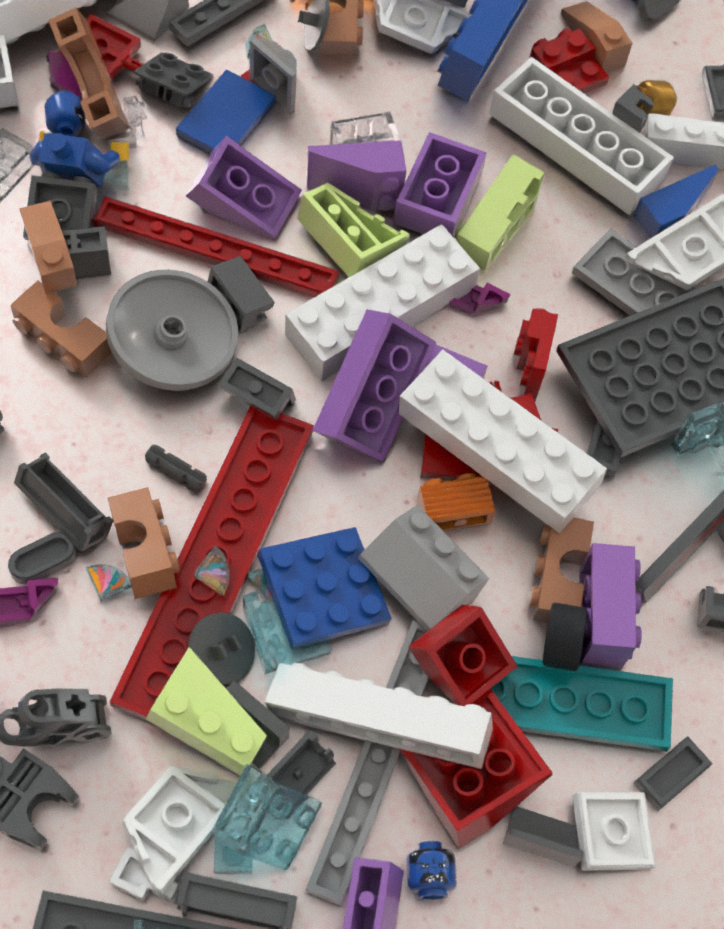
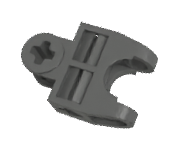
(57, 718)
(21, 789)

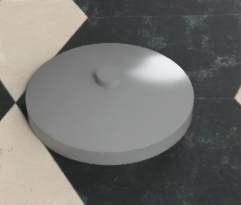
(171, 330)

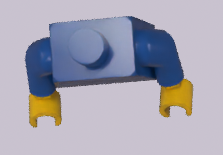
(76, 157)

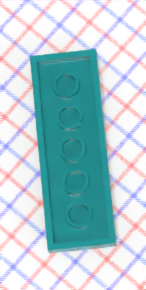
(589, 704)

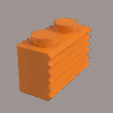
(457, 502)

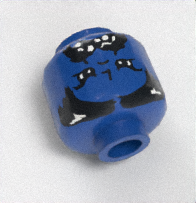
(64, 114)
(431, 871)

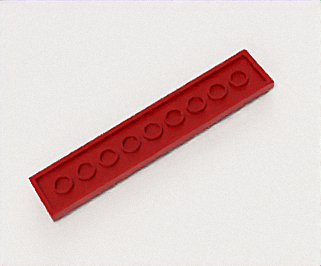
(236, 522)

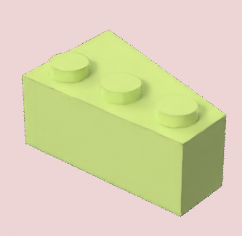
(500, 211)
(346, 230)
(206, 716)

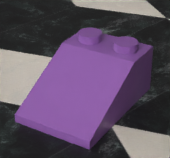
(365, 171)
(243, 190)

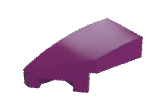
(61, 74)
(480, 299)
(22, 603)

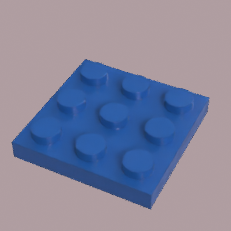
(323, 587)

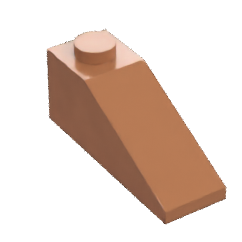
(603, 31)
(48, 247)

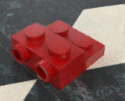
(571, 59)
(534, 348)

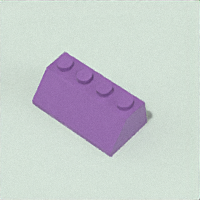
(368, 387)

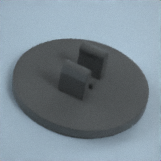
(315, 22)
(223, 646)

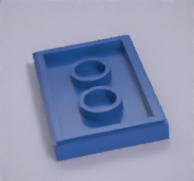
(227, 109)

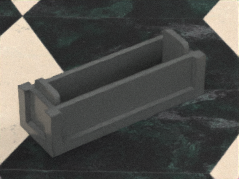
(62, 503)
(235, 902)

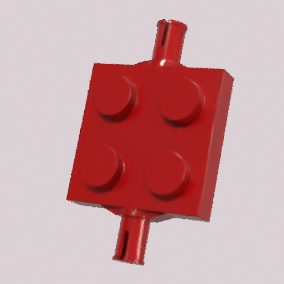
(115, 46)

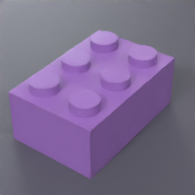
(439, 185)
(610, 605)

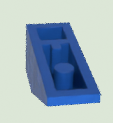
(673, 202)

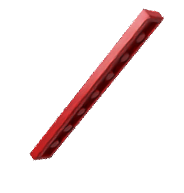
(213, 247)

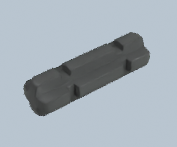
(175, 467)

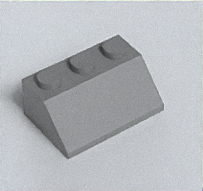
(423, 568)

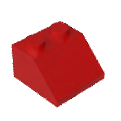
(463, 655)

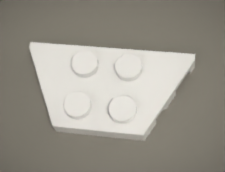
(419, 22)
(687, 249)
(175, 822)

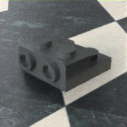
(71, 199)

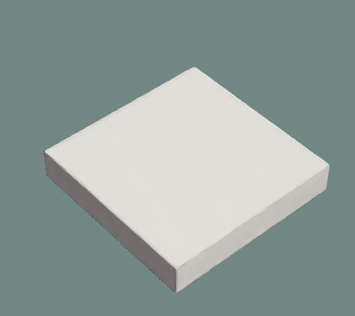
(613, 831)

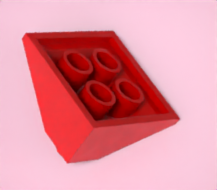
(475, 798)

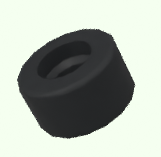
(564, 636)

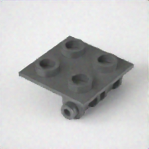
(171, 78)

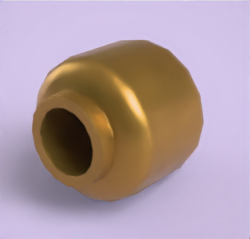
(661, 94)

